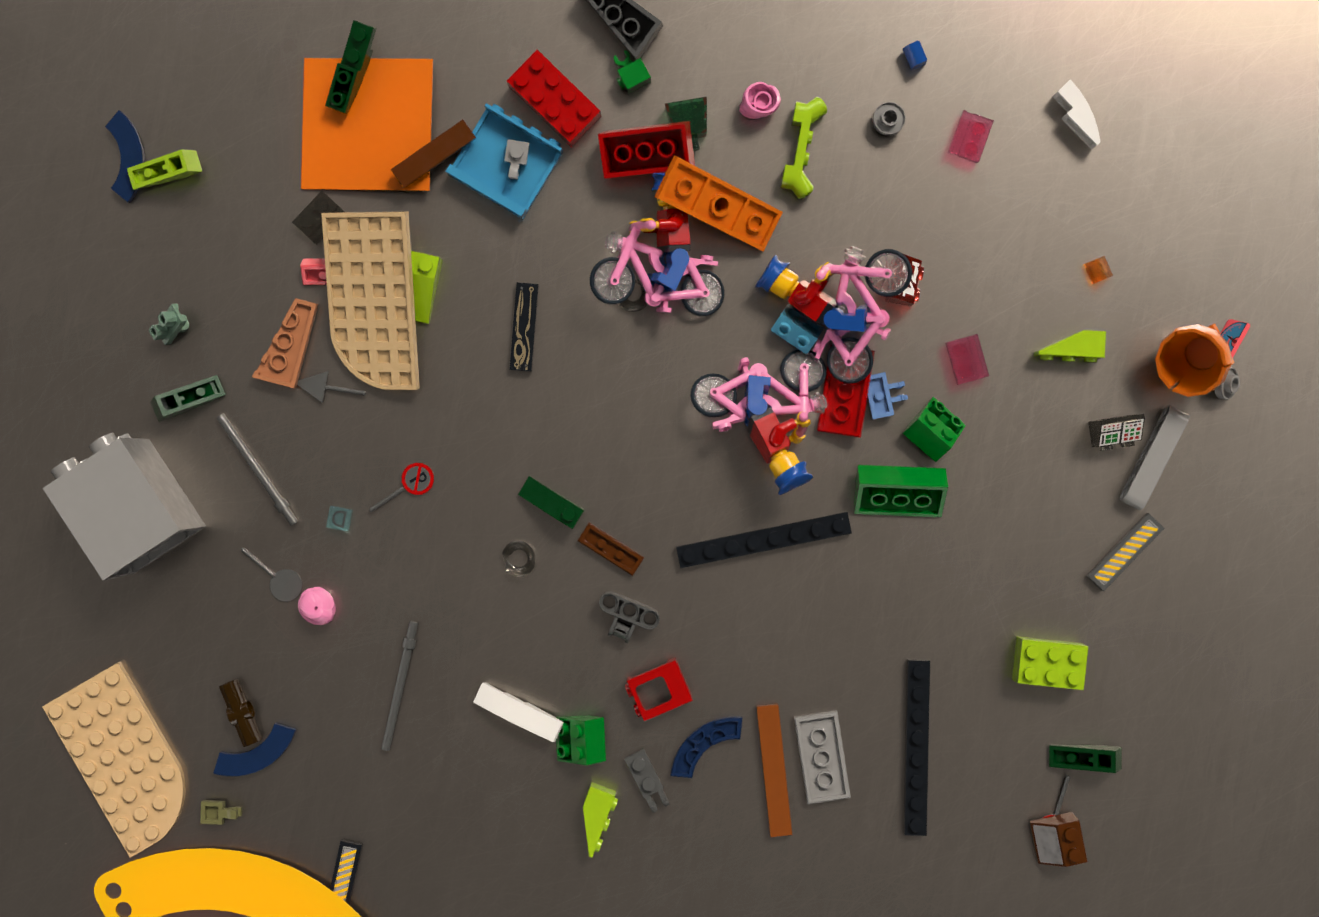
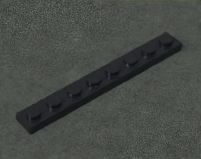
(763, 539)
(916, 747)

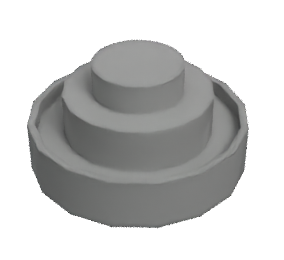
(889, 118)
(1230, 386)

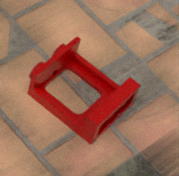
(675, 682)

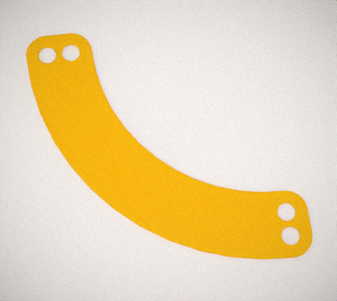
(220, 882)

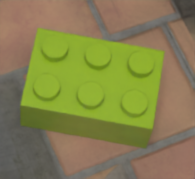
(1050, 663)

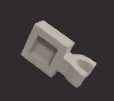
(517, 155)

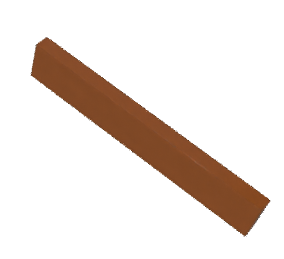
(774, 770)

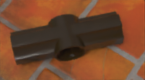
(240, 712)

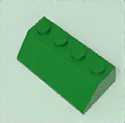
(900, 491)

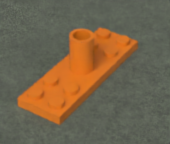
(718, 203)

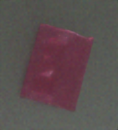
(970, 136)
(967, 359)

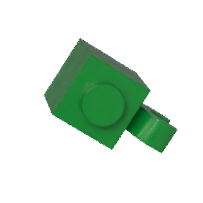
(631, 74)

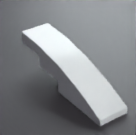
(518, 712)

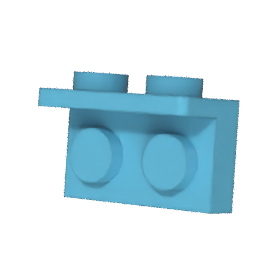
(797, 329)

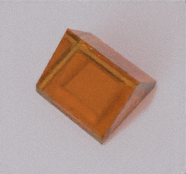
(1098, 269)

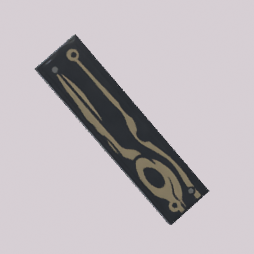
(524, 326)

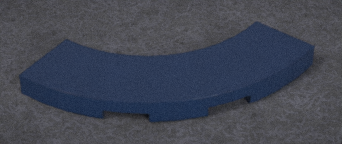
(130, 151)
(700, 740)
(258, 758)

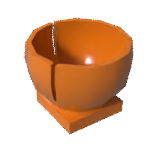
(1195, 359)

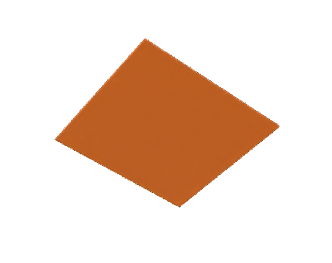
(377, 133)

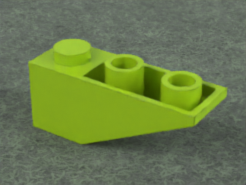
(1083, 344)
(596, 810)

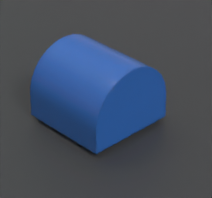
(915, 55)

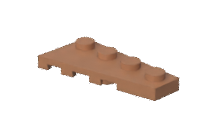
(288, 347)

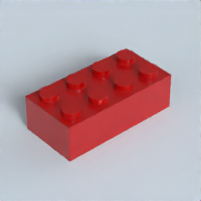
(554, 98)
(644, 149)

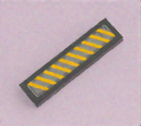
(1125, 551)

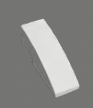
(1078, 115)

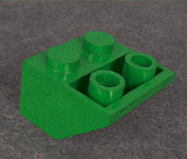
(934, 429)
(581, 740)

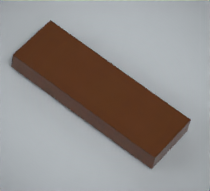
(610, 549)

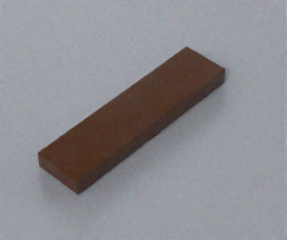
(433, 153)

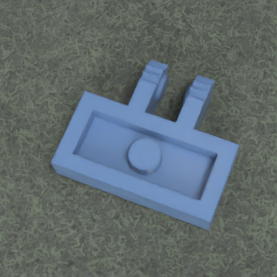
(879, 396)

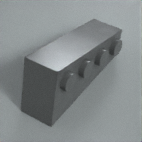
(630, 23)

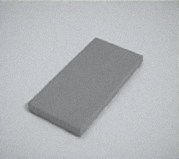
(822, 757)

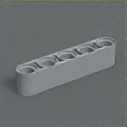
(1154, 457)

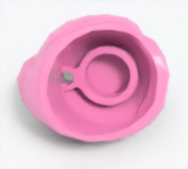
(764, 99)
(317, 606)

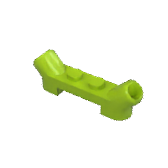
(803, 117)

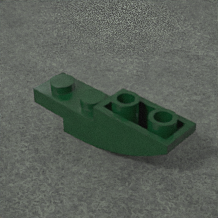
(352, 68)

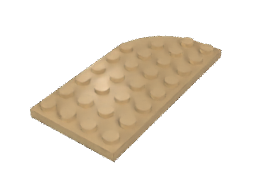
(372, 296)
(121, 756)

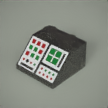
(1116, 430)

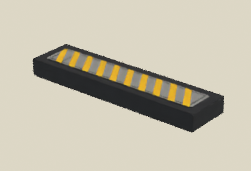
(346, 869)

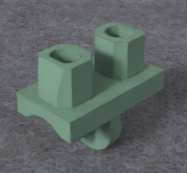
(169, 325)

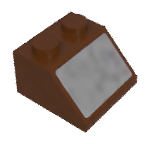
(1058, 840)

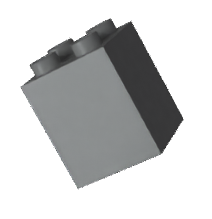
(122, 505)

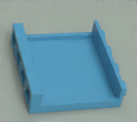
(483, 164)

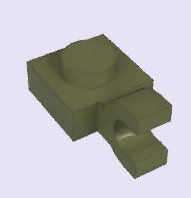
(215, 812)

